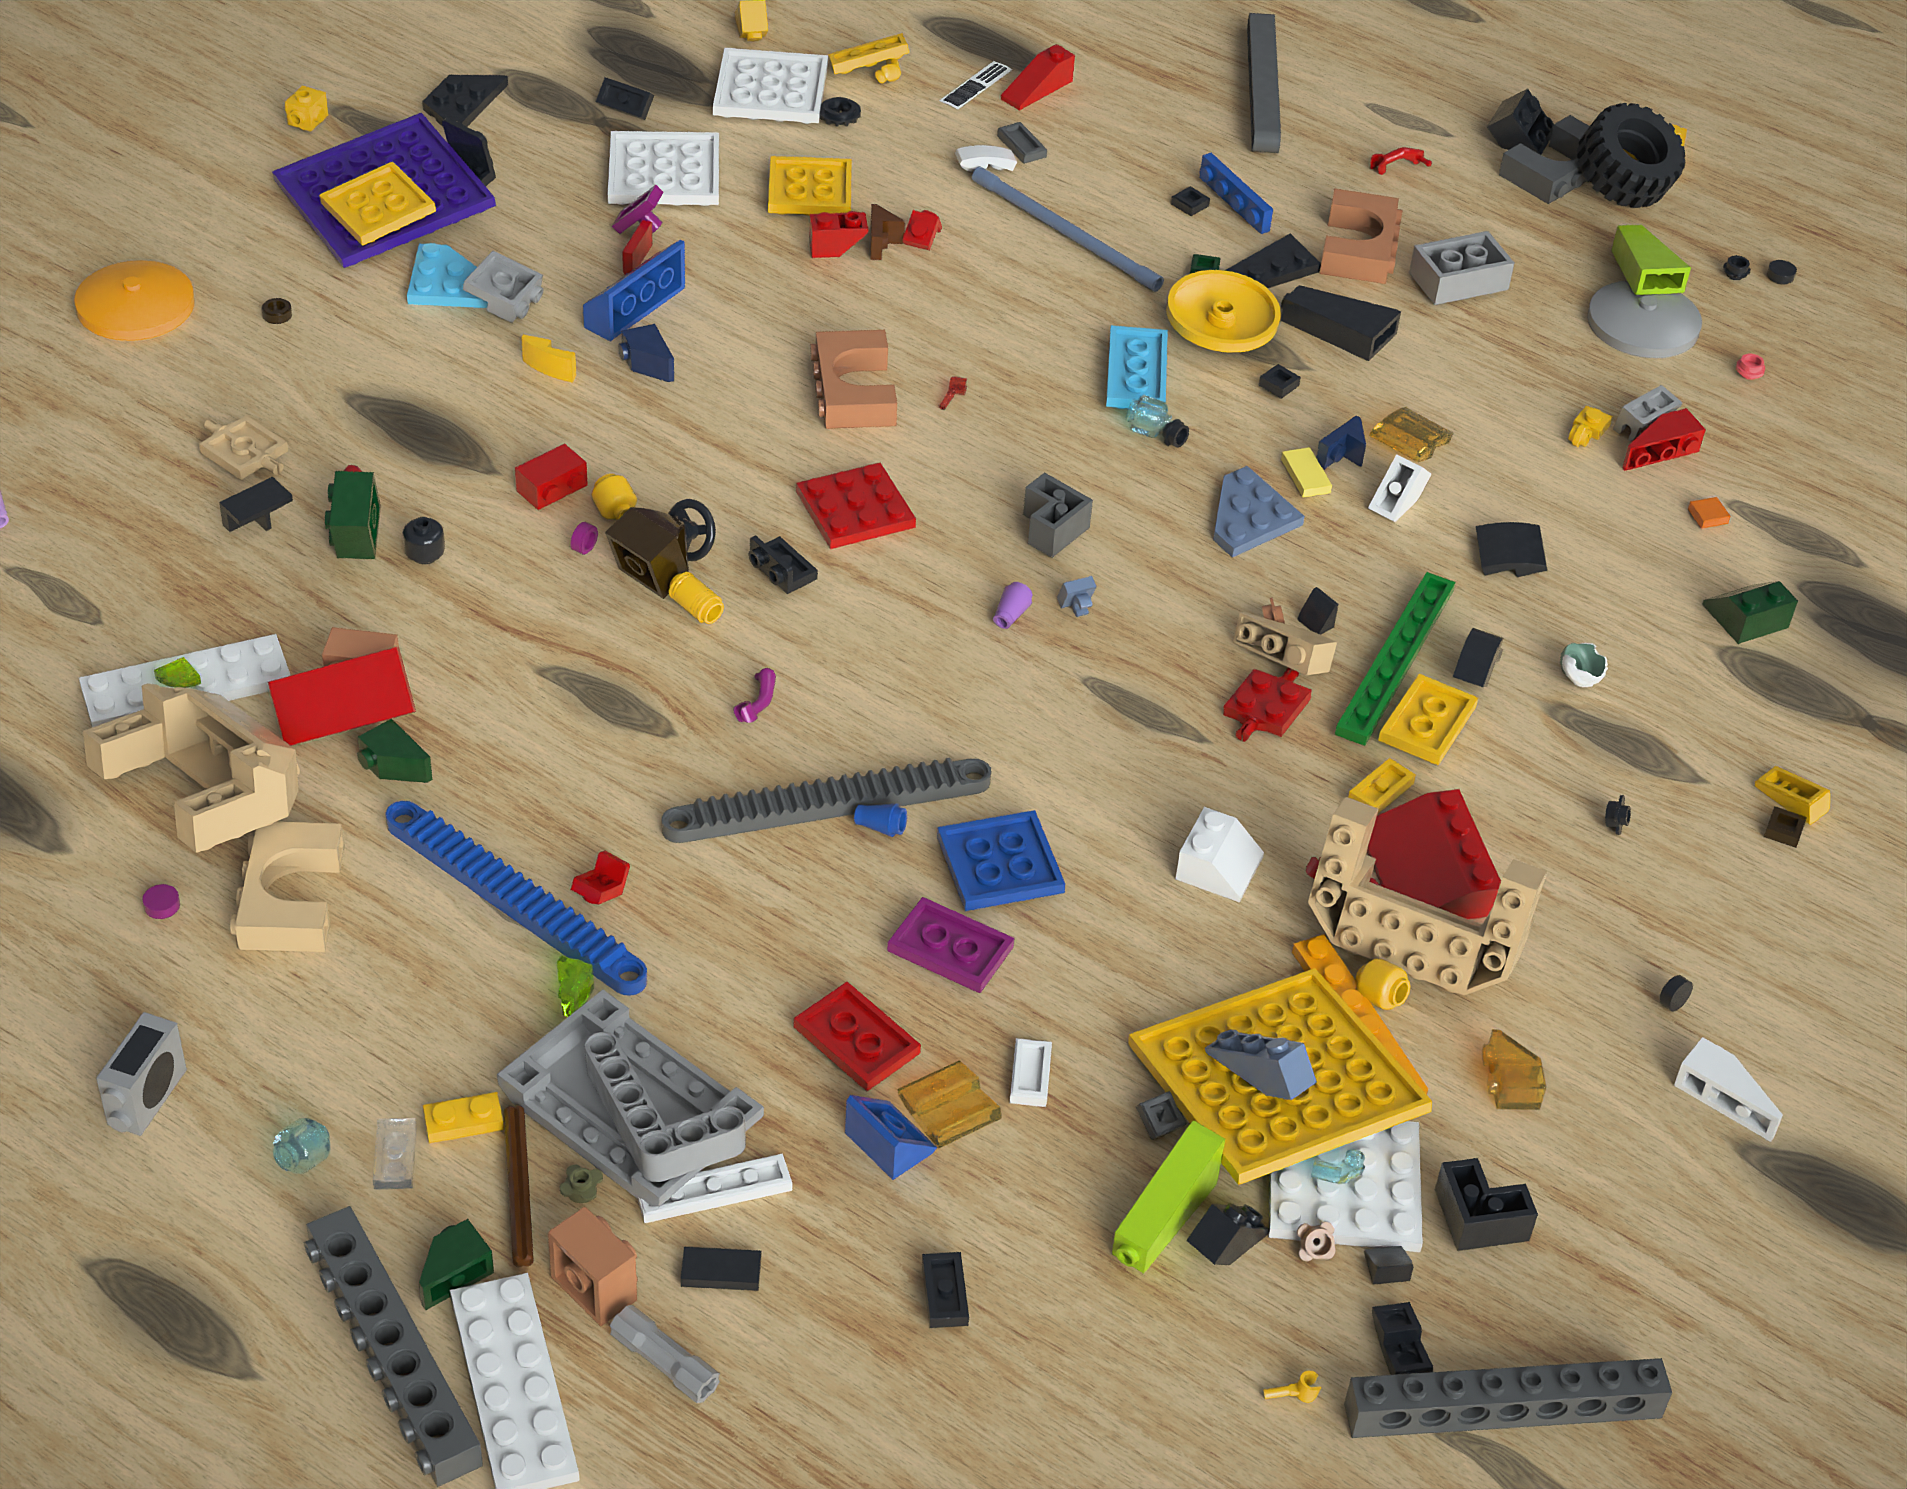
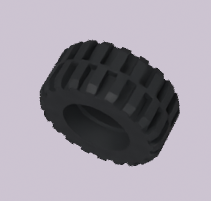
(1616, 172)

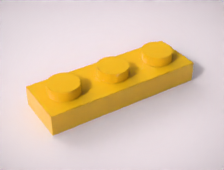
(868, 54)

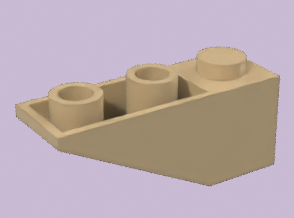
(1285, 644)

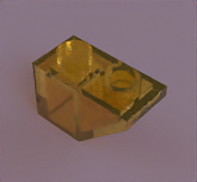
(1514, 1073)

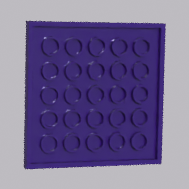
(418, 152)

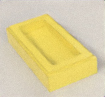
(1306, 472)

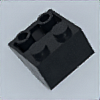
(1521, 121)

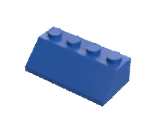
(637, 293)

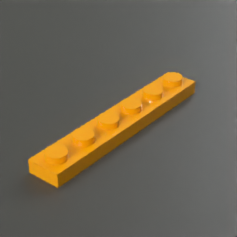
(1320, 954)

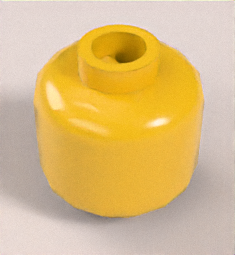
(613, 496)
(1383, 984)

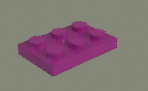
(951, 944)

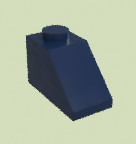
(647, 352)

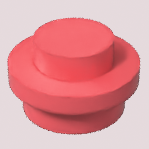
(1750, 366)

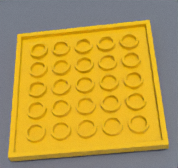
(1355, 1092)

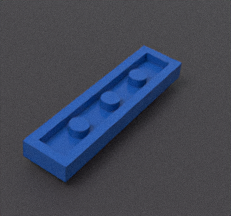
(1236, 193)

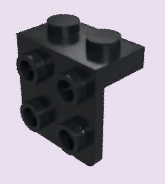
(471, 148)

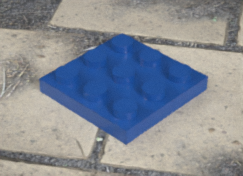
(1000, 860)

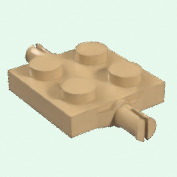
(243, 447)

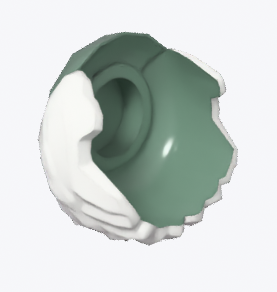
(1583, 664)

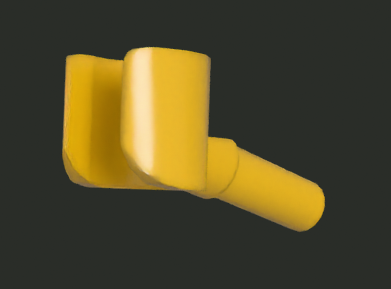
(1300, 1389)

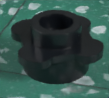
(1617, 814)

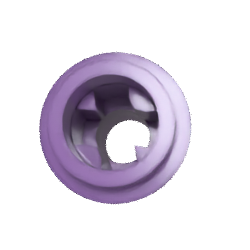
(1013, 603)

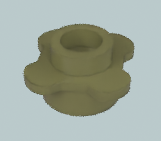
(581, 1191)

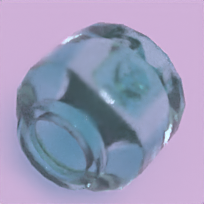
(1147, 416)
(301, 1145)

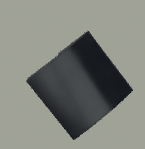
(1511, 547)

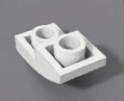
(982, 155)

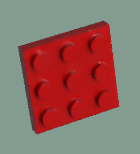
(855, 505)

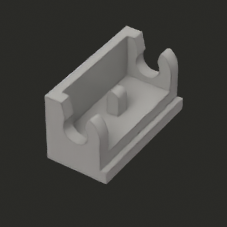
(1646, 410)

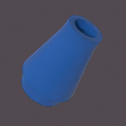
(883, 818)

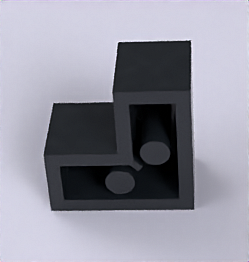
(1483, 1214)

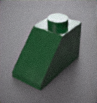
(393, 754)
(454, 1261)

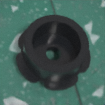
(1737, 267)
(1175, 433)

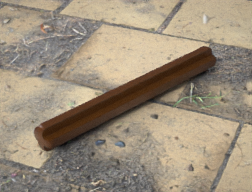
(518, 1186)

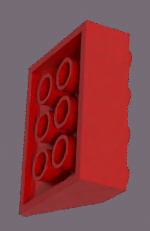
(1435, 855)

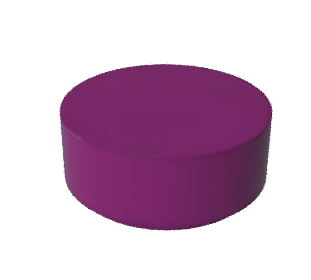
(584, 538)
(161, 901)

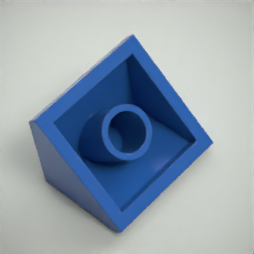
(885, 1135)

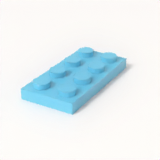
(1136, 365)

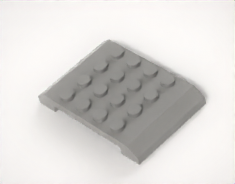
(558, 1094)

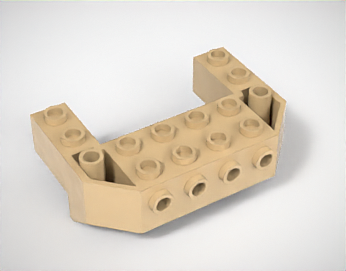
(240, 762)
(1409, 932)

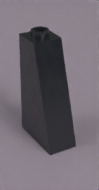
(1341, 320)

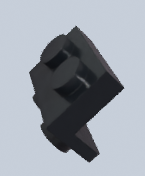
(781, 563)

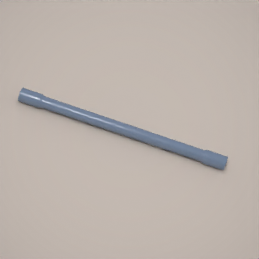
(1140, 273)

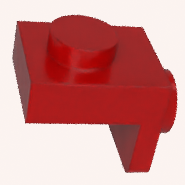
(922, 229)
(604, 881)

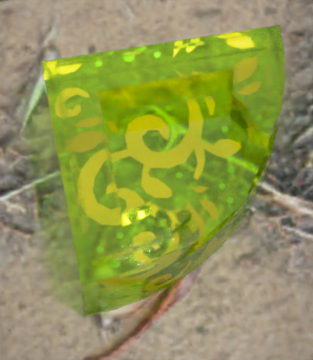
(177, 674)

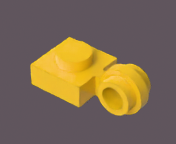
(1588, 425)

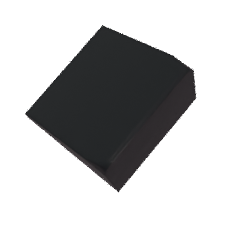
(1318, 612)
(1388, 1265)

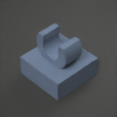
(1077, 594)

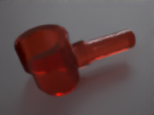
(956, 386)

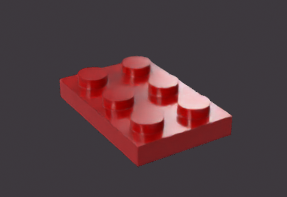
(857, 1036)

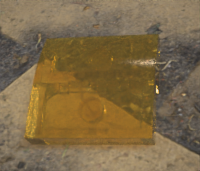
(1411, 434)
(949, 1104)

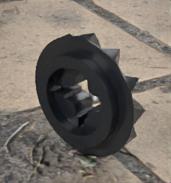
(831, 107)

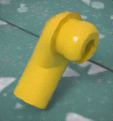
(889, 72)

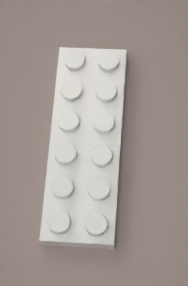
(226, 670)
(514, 1385)

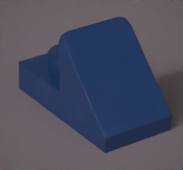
(1345, 442)

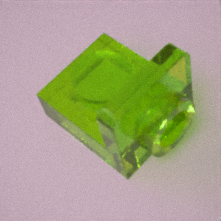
(576, 983)

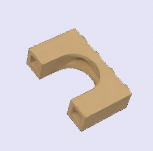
(274, 852)

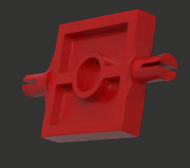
(1267, 703)

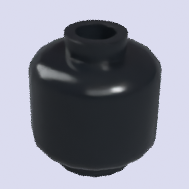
(423, 540)

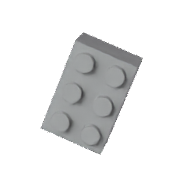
(1461, 267)

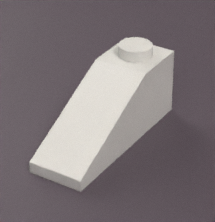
(1726, 1086)

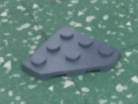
(1251, 513)

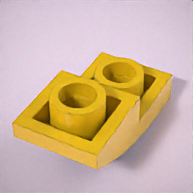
(550, 361)

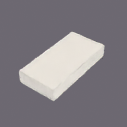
(1030, 1072)

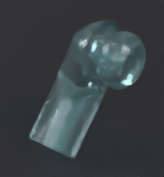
(1342, 1171)

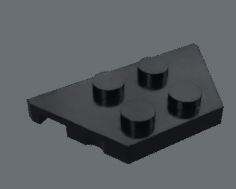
(463, 97)

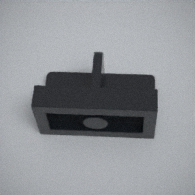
(254, 504)

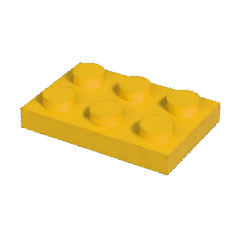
(1428, 719)

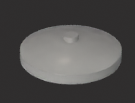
(1644, 323)

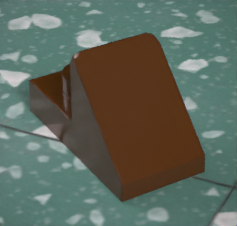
(885, 230)

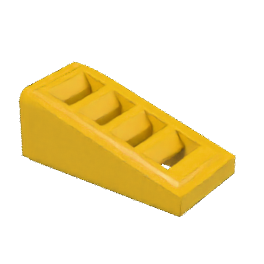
(1803, 798)

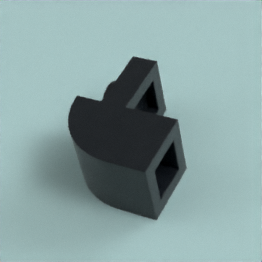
(1478, 657)

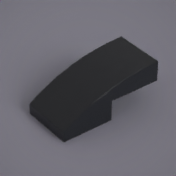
(1401, 1339)

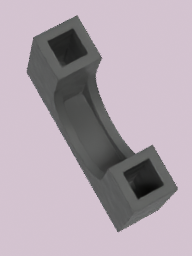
(1543, 176)

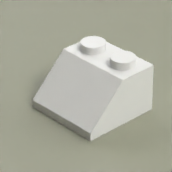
(1219, 855)

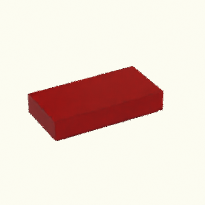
(637, 247)

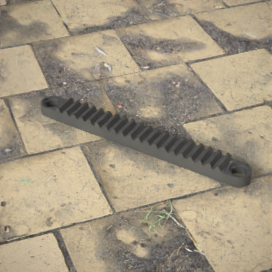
(824, 799)

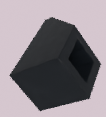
(1227, 1232)

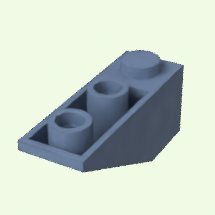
(1269, 1064)

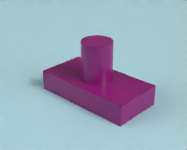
(640, 210)

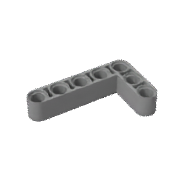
(658, 1149)

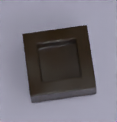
(1785, 827)

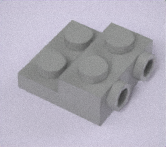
(505, 286)

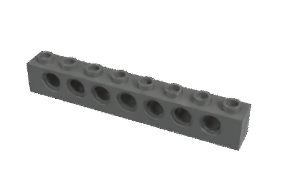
(1507, 1398)
(442, 1457)

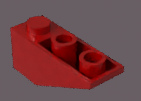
(1665, 439)

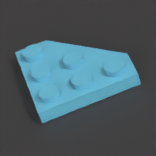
(440, 278)

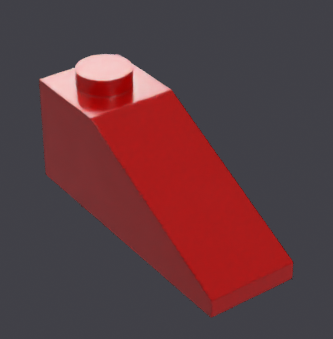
(1041, 77)

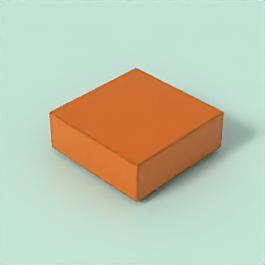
(1709, 512)

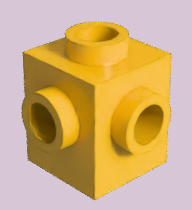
(306, 108)

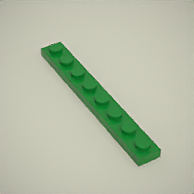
(1395, 659)

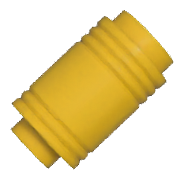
(696, 597)

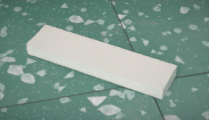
(724, 1187)

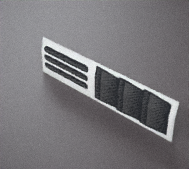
(976, 85)

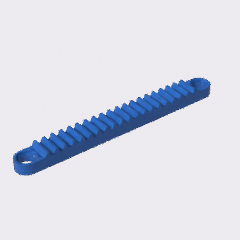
(516, 896)

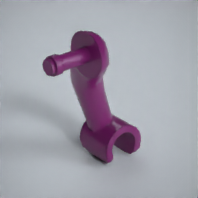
(748, 711)

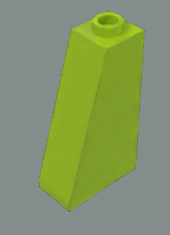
(1648, 262)
(1170, 1197)

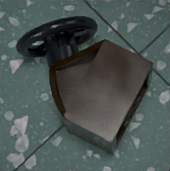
(656, 544)

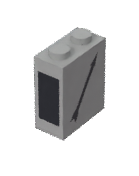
(141, 1074)

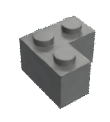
(1055, 514)

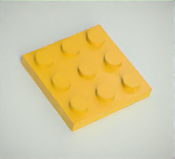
(809, 185)
(377, 203)

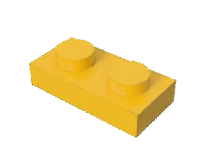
(1383, 785)
(463, 1117)

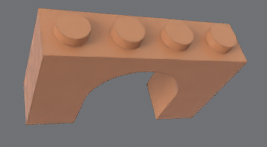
(1362, 259)
(845, 403)

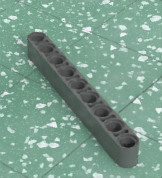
(1263, 83)

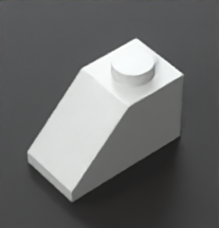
(1399, 488)

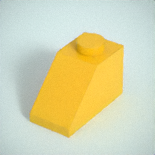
(751, 19)

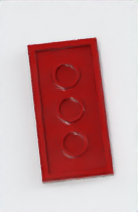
(342, 696)

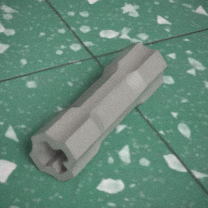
(686, 1371)

